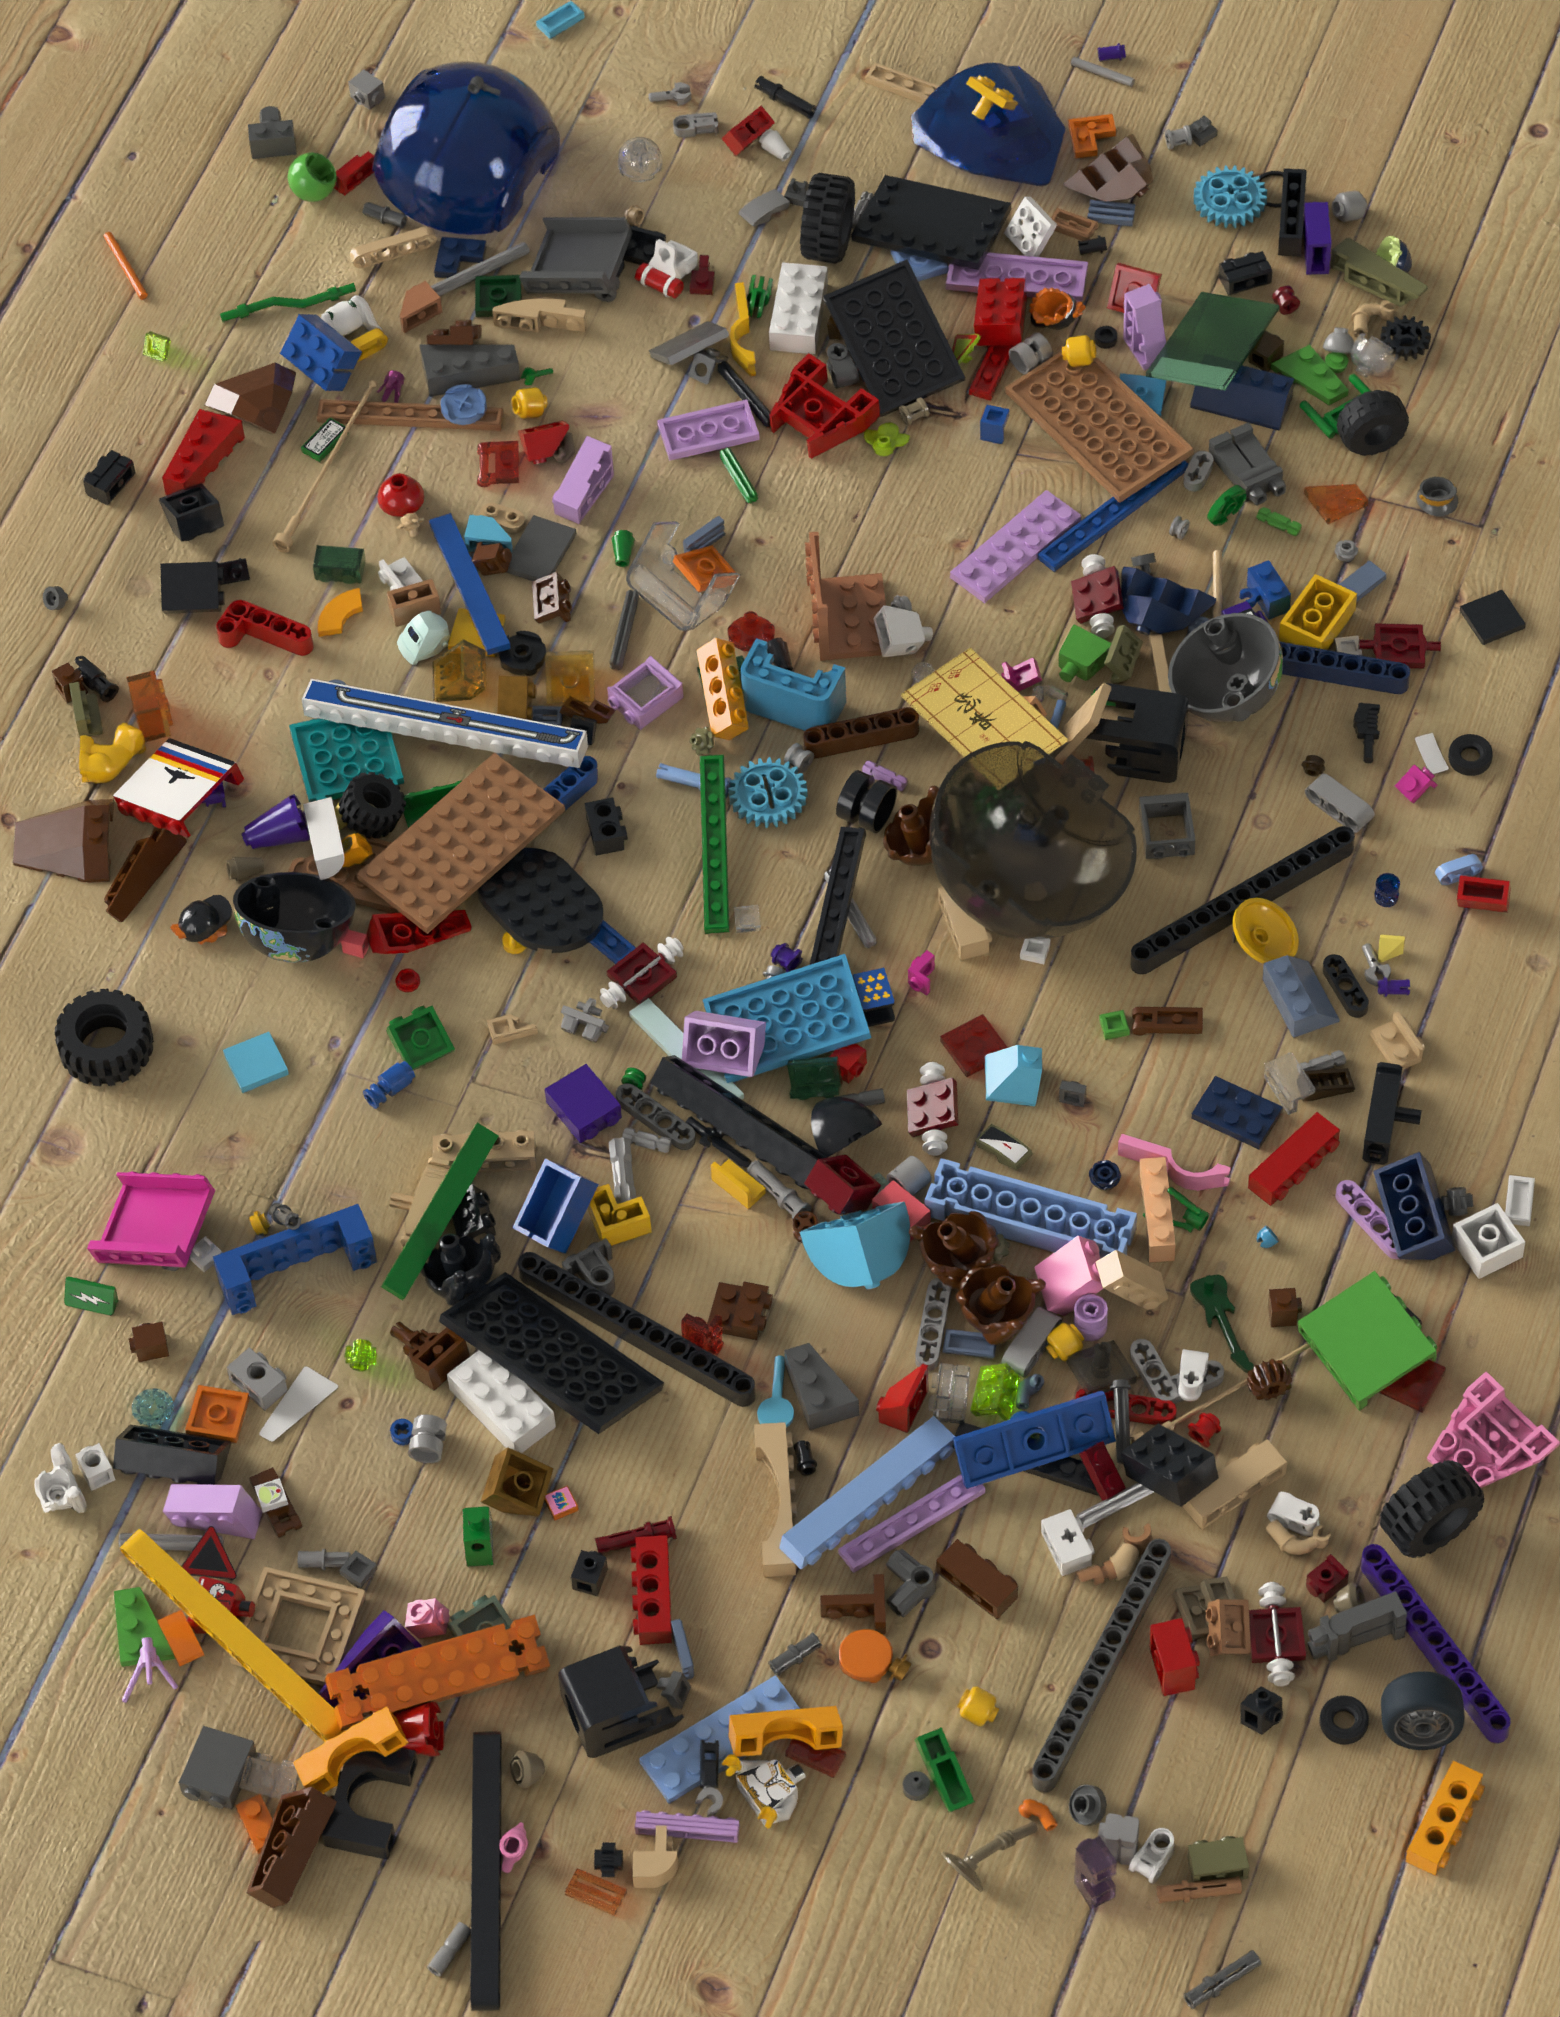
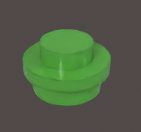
(1337, 361)

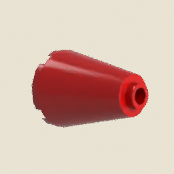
(422, 1729)

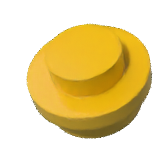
(260, 1223)

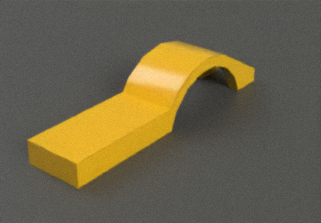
(743, 357)

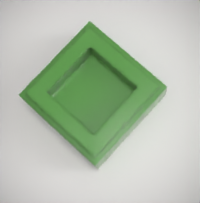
(1114, 1024)

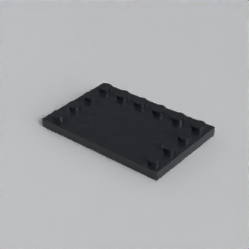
(931, 222)
(894, 337)

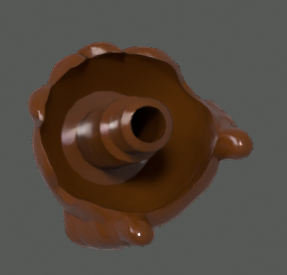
(908, 834)
(956, 1245)
(997, 1301)

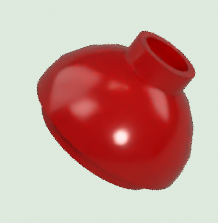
(400, 495)

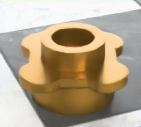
(899, 1668)

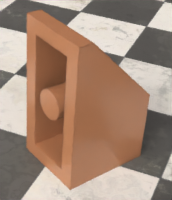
(419, 306)

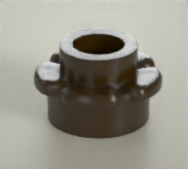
(1313, 765)

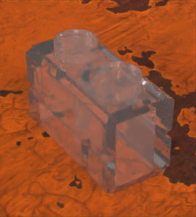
(951, 1393)

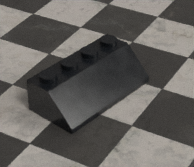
(170, 1455)

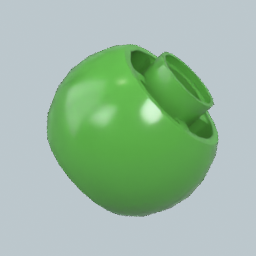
(312, 177)

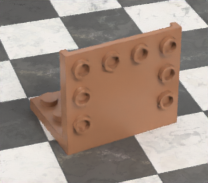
(843, 609)

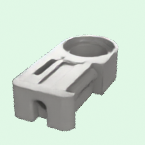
(697, 124)

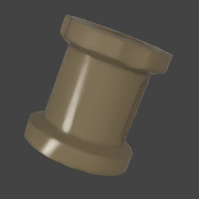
(906, 412)

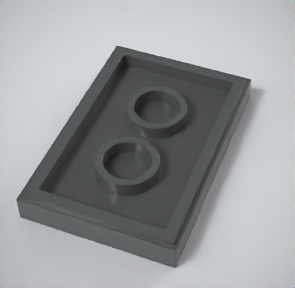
(689, 343)
(540, 549)

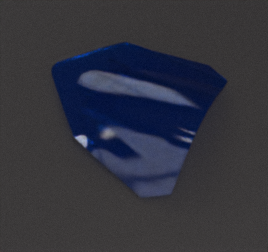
(1008, 143)

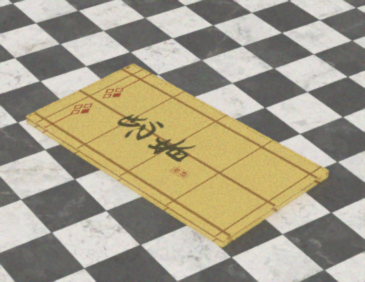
(978, 707)

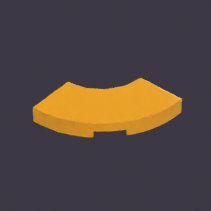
(338, 611)

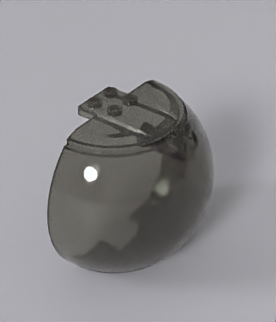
(1029, 842)

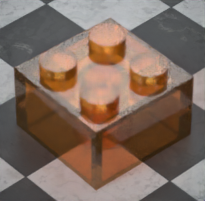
(150, 705)

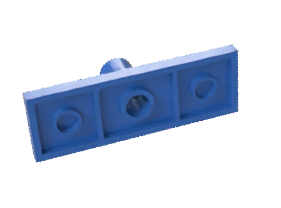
(1033, 1439)

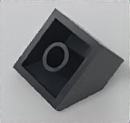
(192, 512)

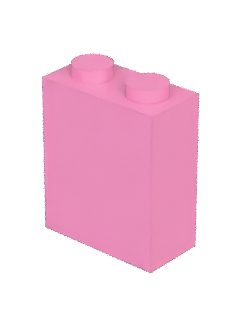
(1070, 1275)

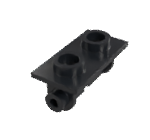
(235, 571)

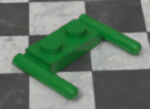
(1328, 423)

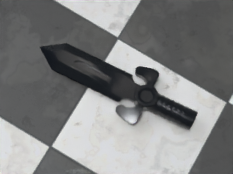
(710, 1136)

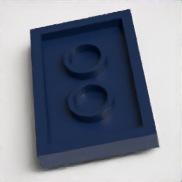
(1237, 1112)

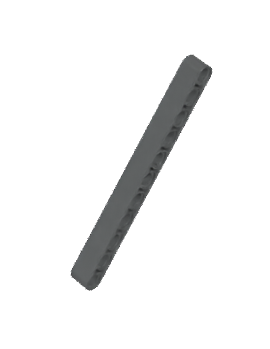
(1100, 1675)

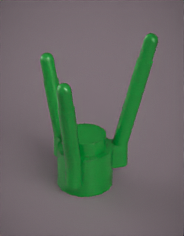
(1194, 1216)

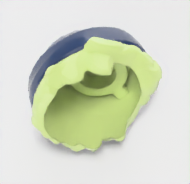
(1395, 252)

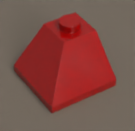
(542, 440)
(904, 1400)

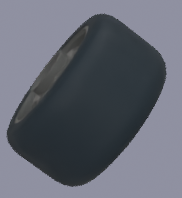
(1422, 1710)

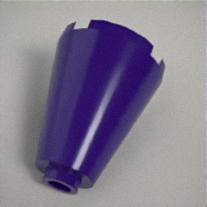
(278, 826)

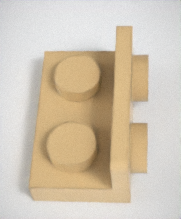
(1398, 1042)

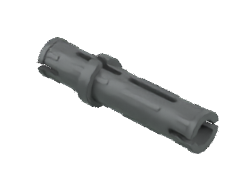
(284, 1216)
(1197, 1996)

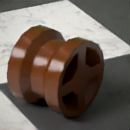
(803, 1220)

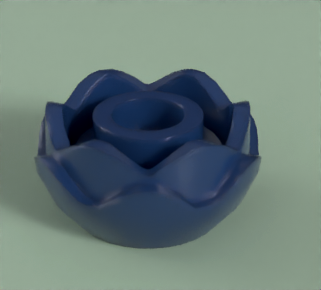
(1105, 1168)

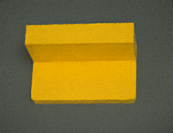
(737, 1183)

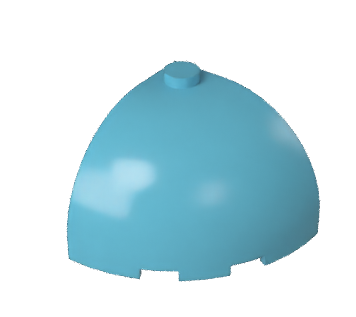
(860, 1245)

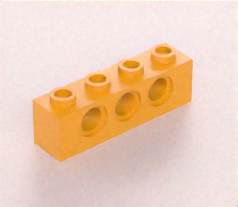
(722, 689)
(1457, 1780)

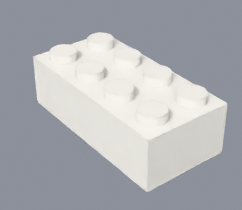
(798, 308)
(501, 1402)

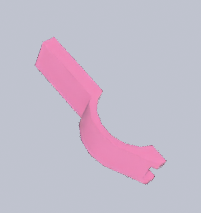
(1138, 1149)

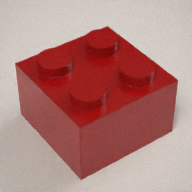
(1173, 1656)

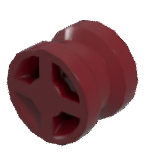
(1286, 299)

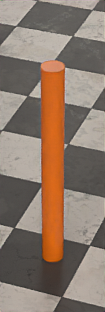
(128, 270)

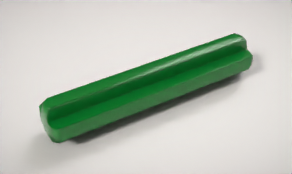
(738, 475)

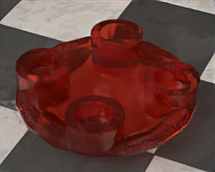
(748, 628)

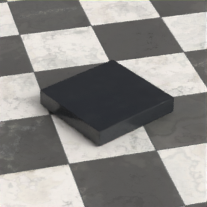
(1492, 617)

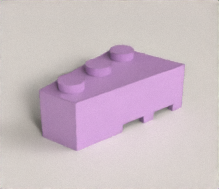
(1143, 324)
(584, 480)
(221, 1506)

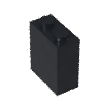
(191, 587)

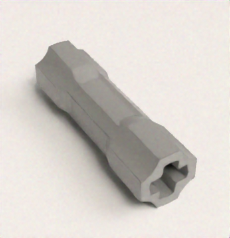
(622, 1169)

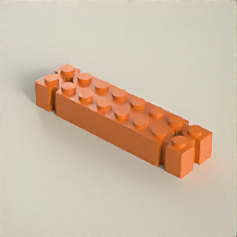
(438, 1671)

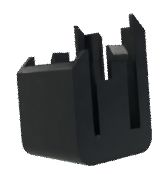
(1150, 740)
(606, 1697)

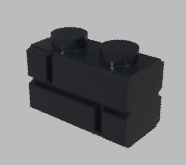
(1245, 272)
(109, 477)

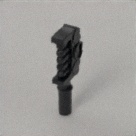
(1366, 727)

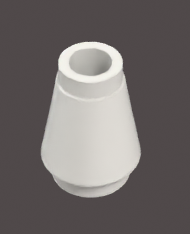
(774, 144)

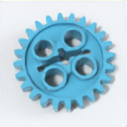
(1230, 196)
(789, 787)

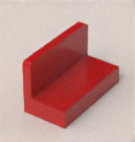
(354, 173)

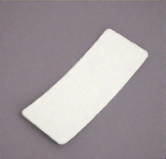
(1431, 753)

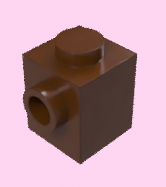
(1283, 1307)
(149, 1341)

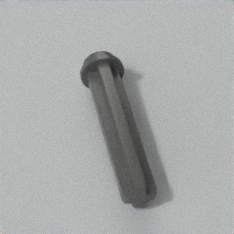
(1121, 1407)

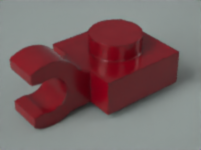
(702, 280)

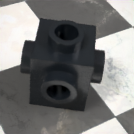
(1261, 1710)

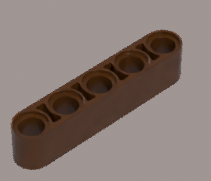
(862, 732)

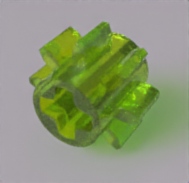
(360, 1355)

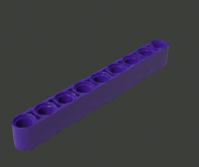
(1441, 1653)

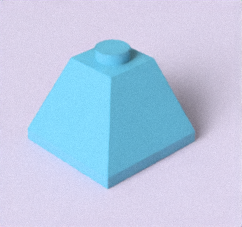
(1013, 1075)

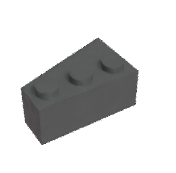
(818, 1388)

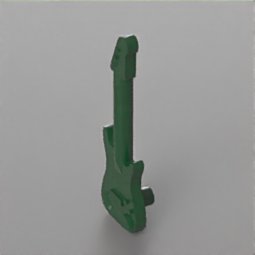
(1212, 1295)

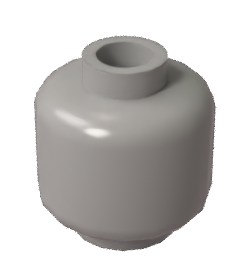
(1349, 206)

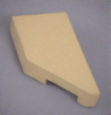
(509, 1028)

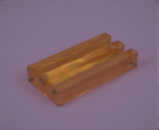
(589, 1900)

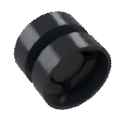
(866, 801)

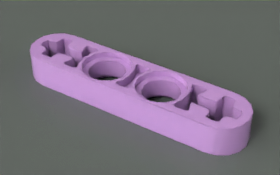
(1366, 1222)

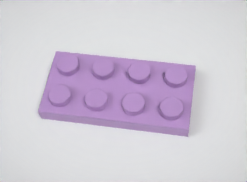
(708, 430)

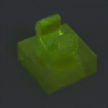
(156, 346)

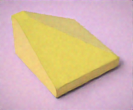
(1390, 947)

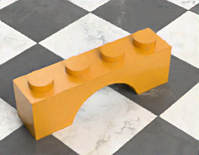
(815, 1726)
(376, 1733)

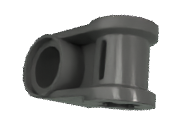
(841, 366)

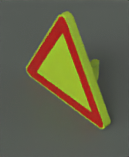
(963, 345)

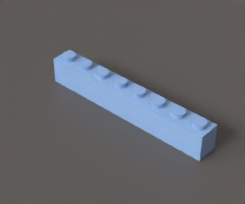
(867, 1493)

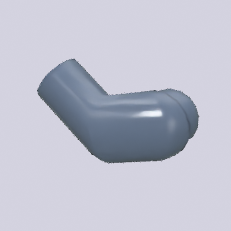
(1027, 1388)

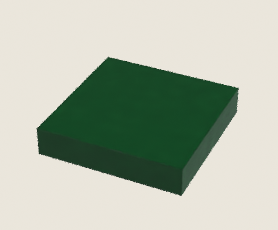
(495, 291)

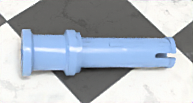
(684, 776)

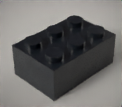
(1169, 1465)

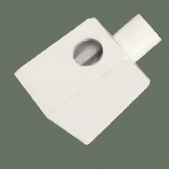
(900, 631)

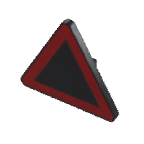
(209, 1558)

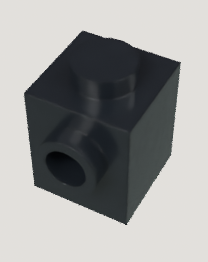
(589, 1572)

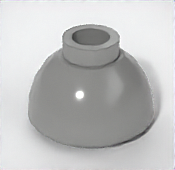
(1339, 341)

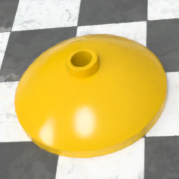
(1264, 930)

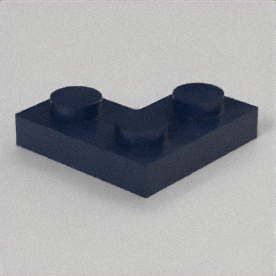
(457, 250)

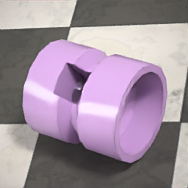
(1091, 1316)

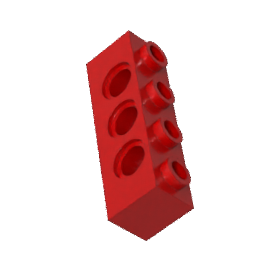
(655, 1628)

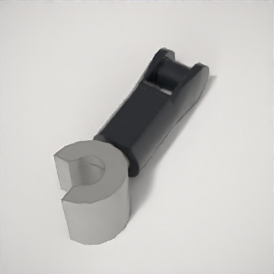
(709, 1777)

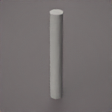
(1104, 72)

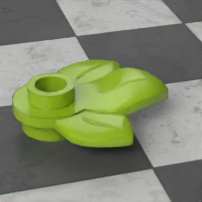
(885, 438)

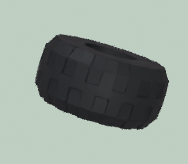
(1372, 422)

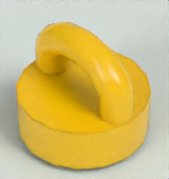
(511, 945)

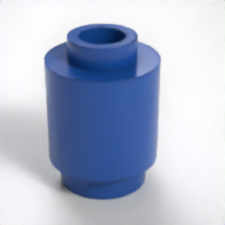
(396, 1078)

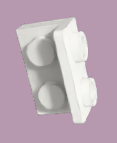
(398, 574)

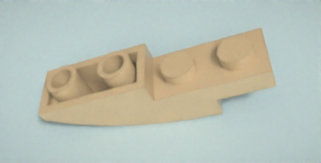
(533, 313)

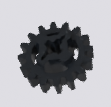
(1405, 337)

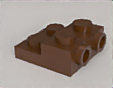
(460, 334)
(742, 1308)

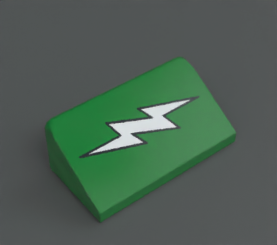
(90, 1296)

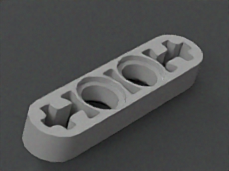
(933, 1324)

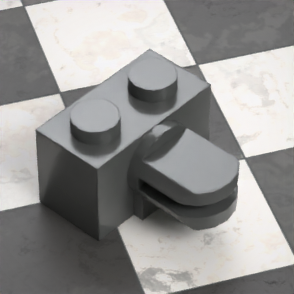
(271, 135)

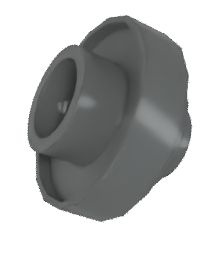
(1087, 1805)

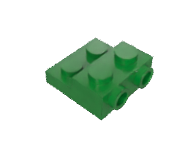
(420, 1037)

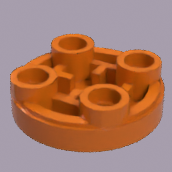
(865, 1655)

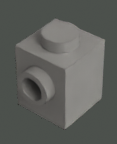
(366, 89)

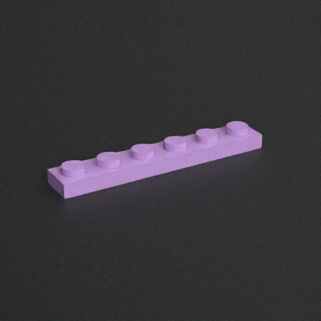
(908, 1523)

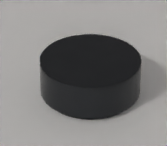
(1106, 337)

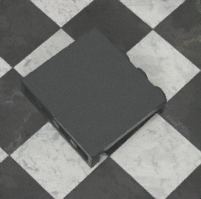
(578, 255)

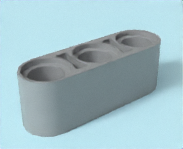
(1339, 802)
(1031, 1341)

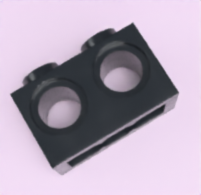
(602, 827)

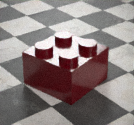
(842, 1184)

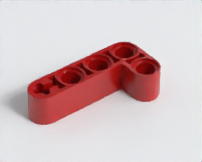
(265, 625)

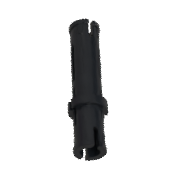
(777, 92)

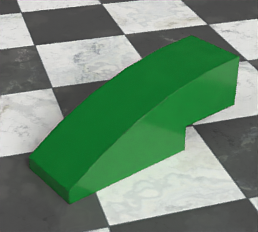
(944, 1769)

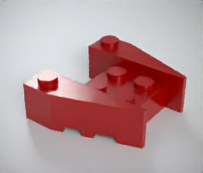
(819, 412)

